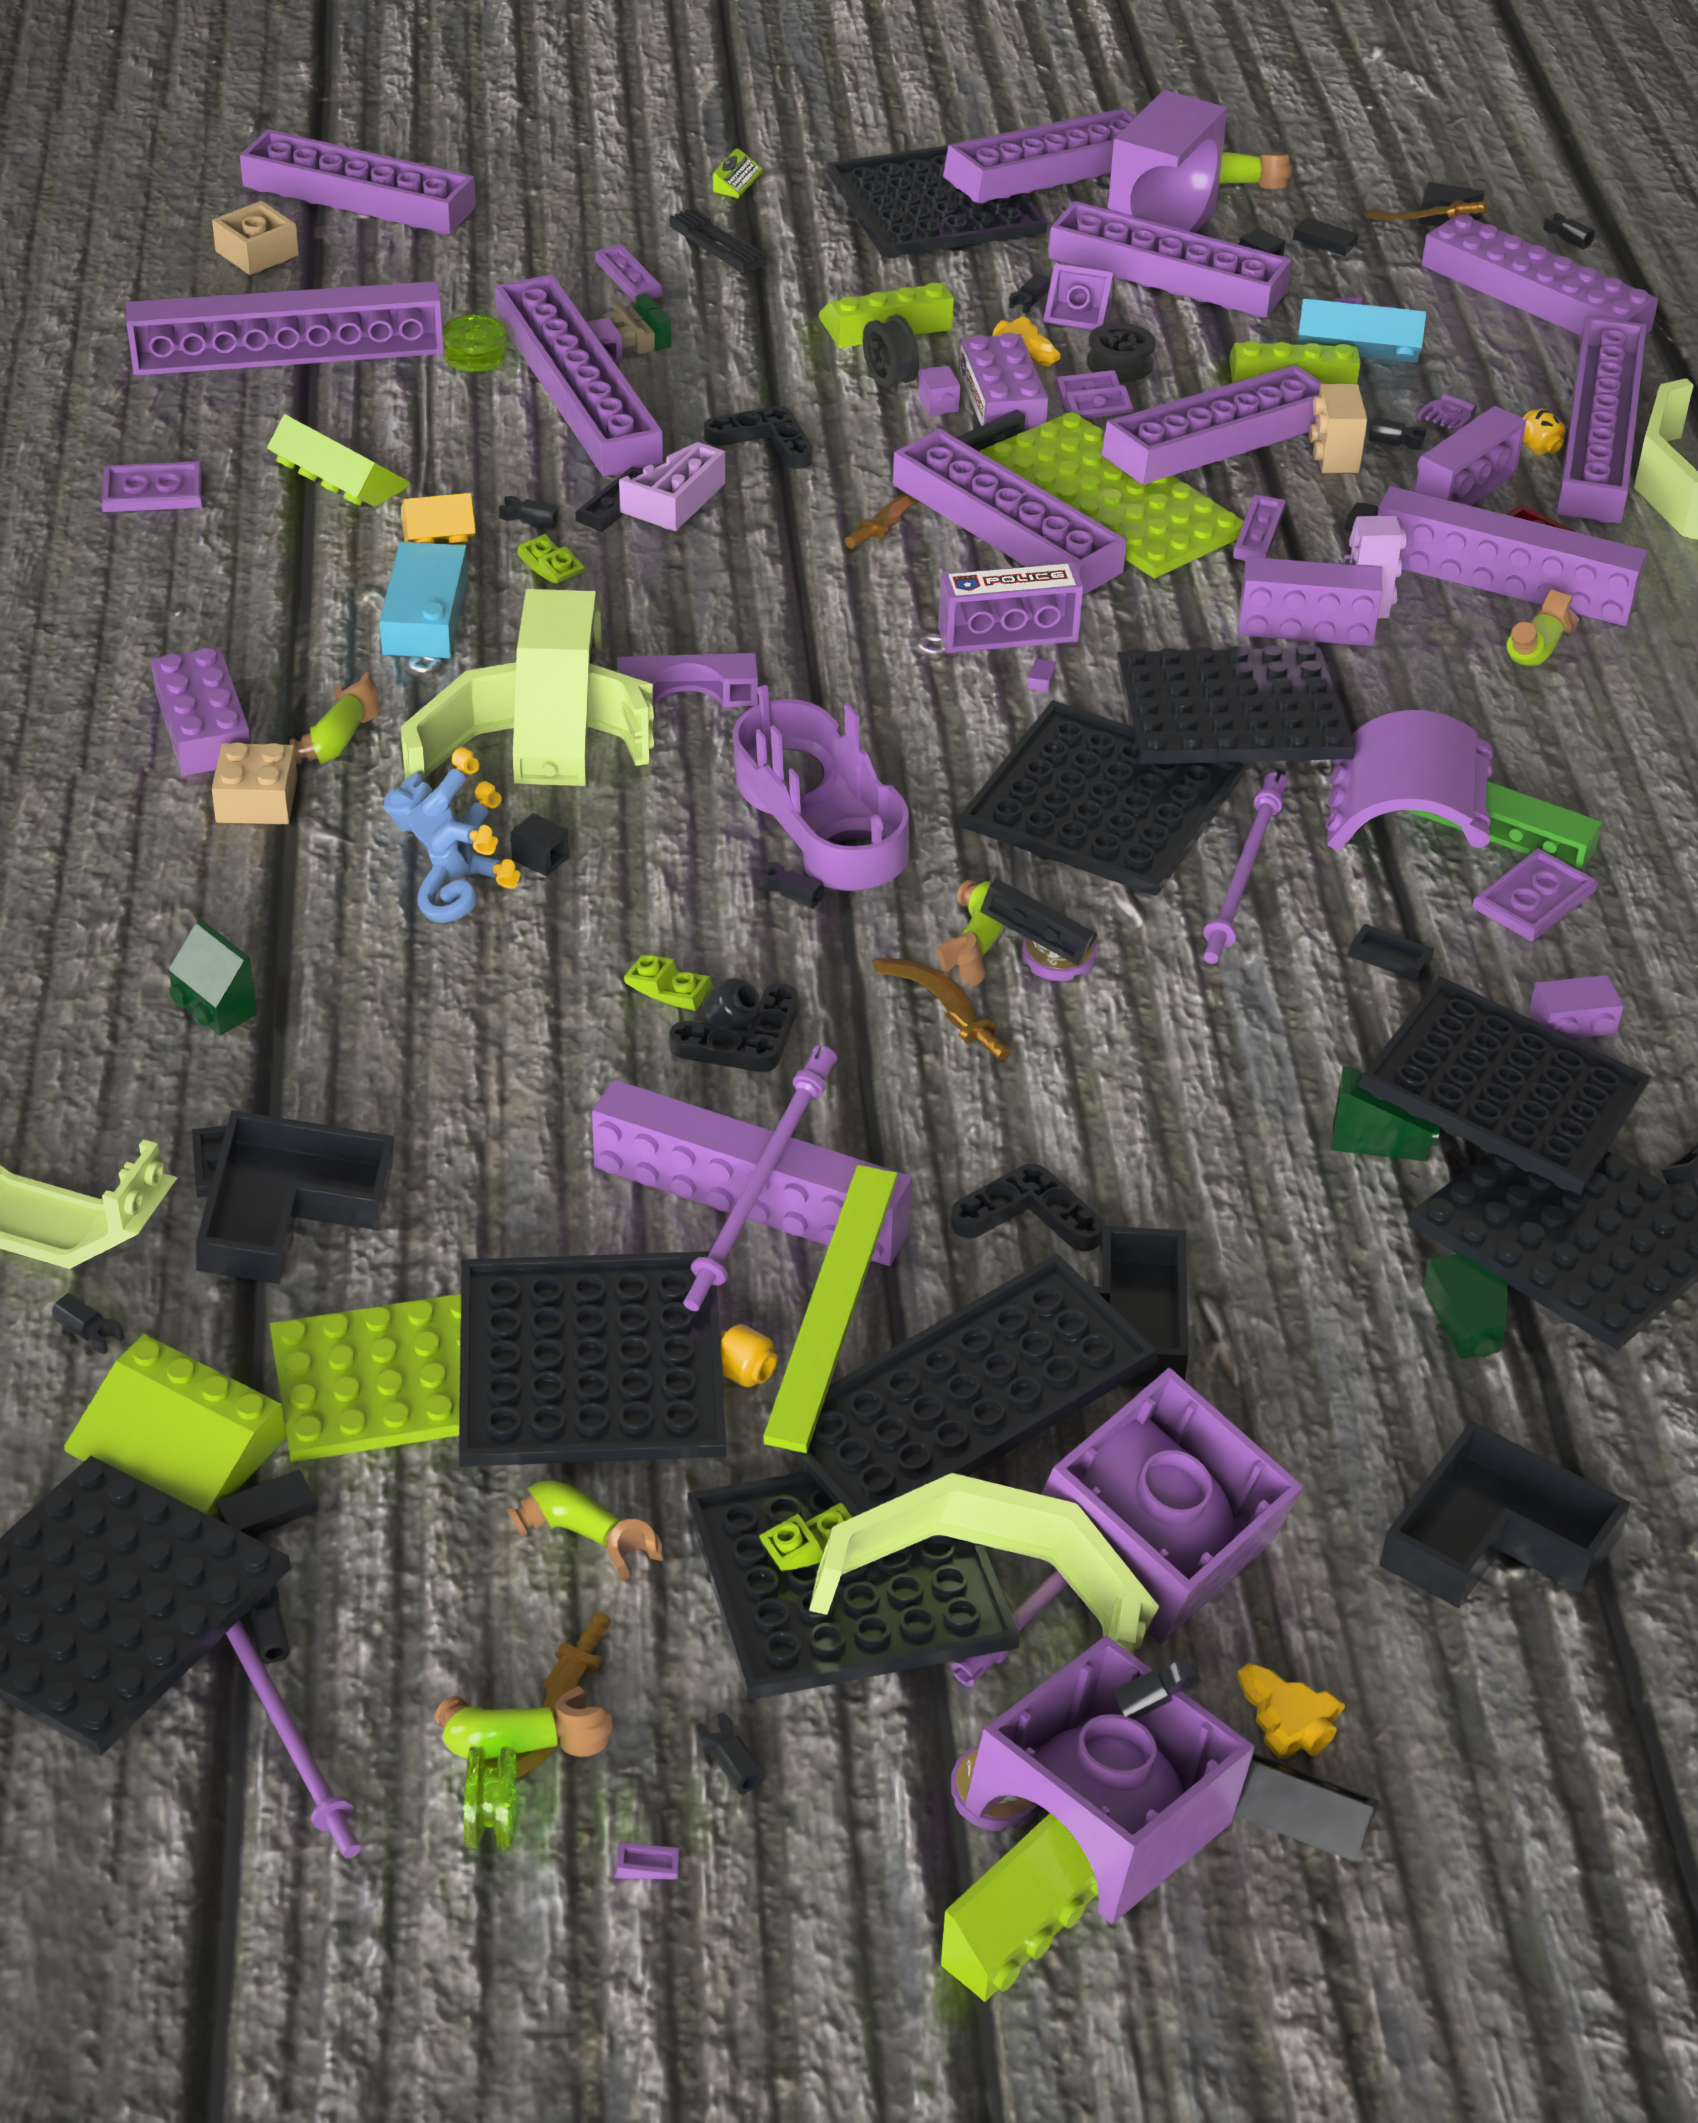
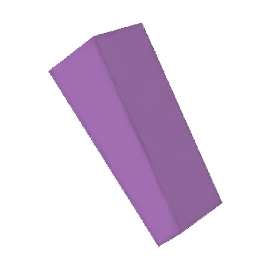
(1041, 675)
(646, 1861)

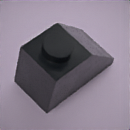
(1444, 195)

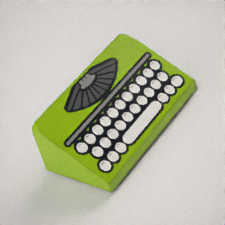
(735, 174)

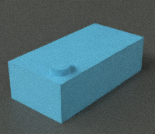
(1373, 329)
(424, 600)

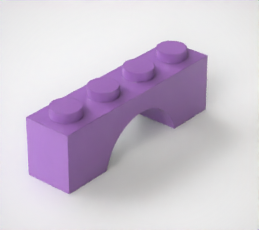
(726, 677)

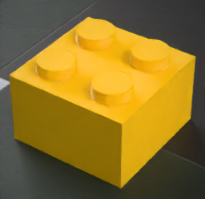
(438, 519)

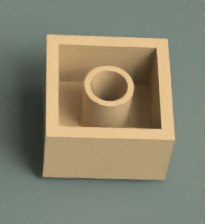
(255, 237)
(1338, 428)
(254, 783)

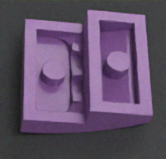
(1093, 394)

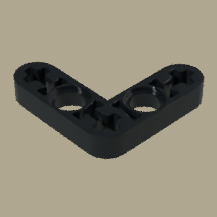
(759, 424)
(754, 1041)
(1026, 1197)

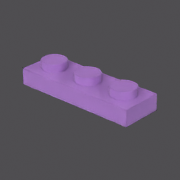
(627, 272)
(1259, 527)

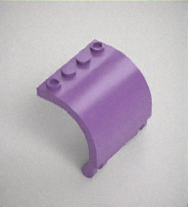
(1412, 764)

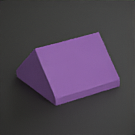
(1079, 297)

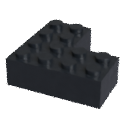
(285, 1171)
(1146, 1283)
(1504, 1499)

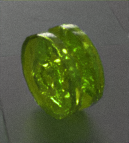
(474, 343)
(490, 1798)

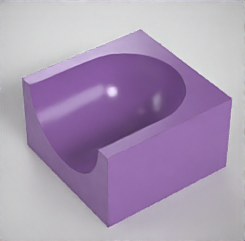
(1169, 162)
(1176, 1496)
(1126, 1788)

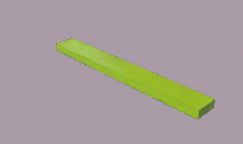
(830, 1310)

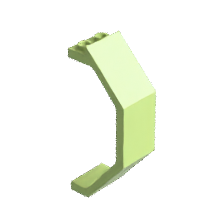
(1663, 474)
(554, 685)
(485, 703)
(72, 1226)
(1002, 1520)

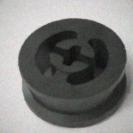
(1122, 349)
(890, 351)

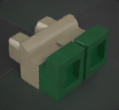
(641, 325)

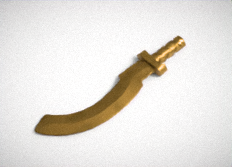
(1456, 208)
(886, 517)
(955, 1001)
(563, 1678)

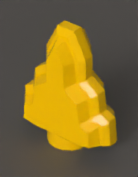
(1039, 348)
(1290, 1712)

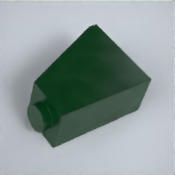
(1377, 1126)
(1468, 1303)

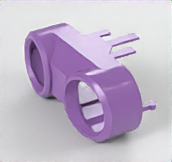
(844, 805)

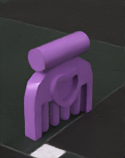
(1449, 411)

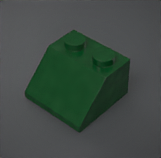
(213, 980)

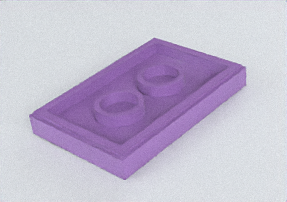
(152, 486)
(1535, 894)

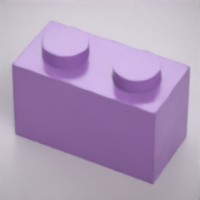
(1577, 1006)

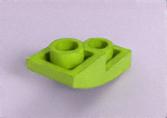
(548, 560)
(661, 981)
(800, 1543)

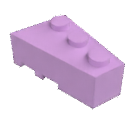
(676, 488)
(1378, 543)

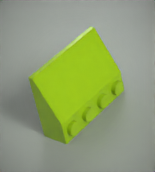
(178, 1425)

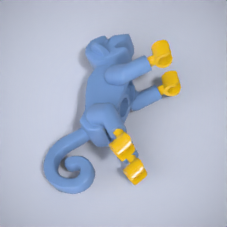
(448, 837)

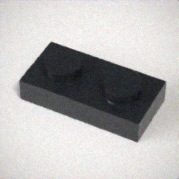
(206, 1151)

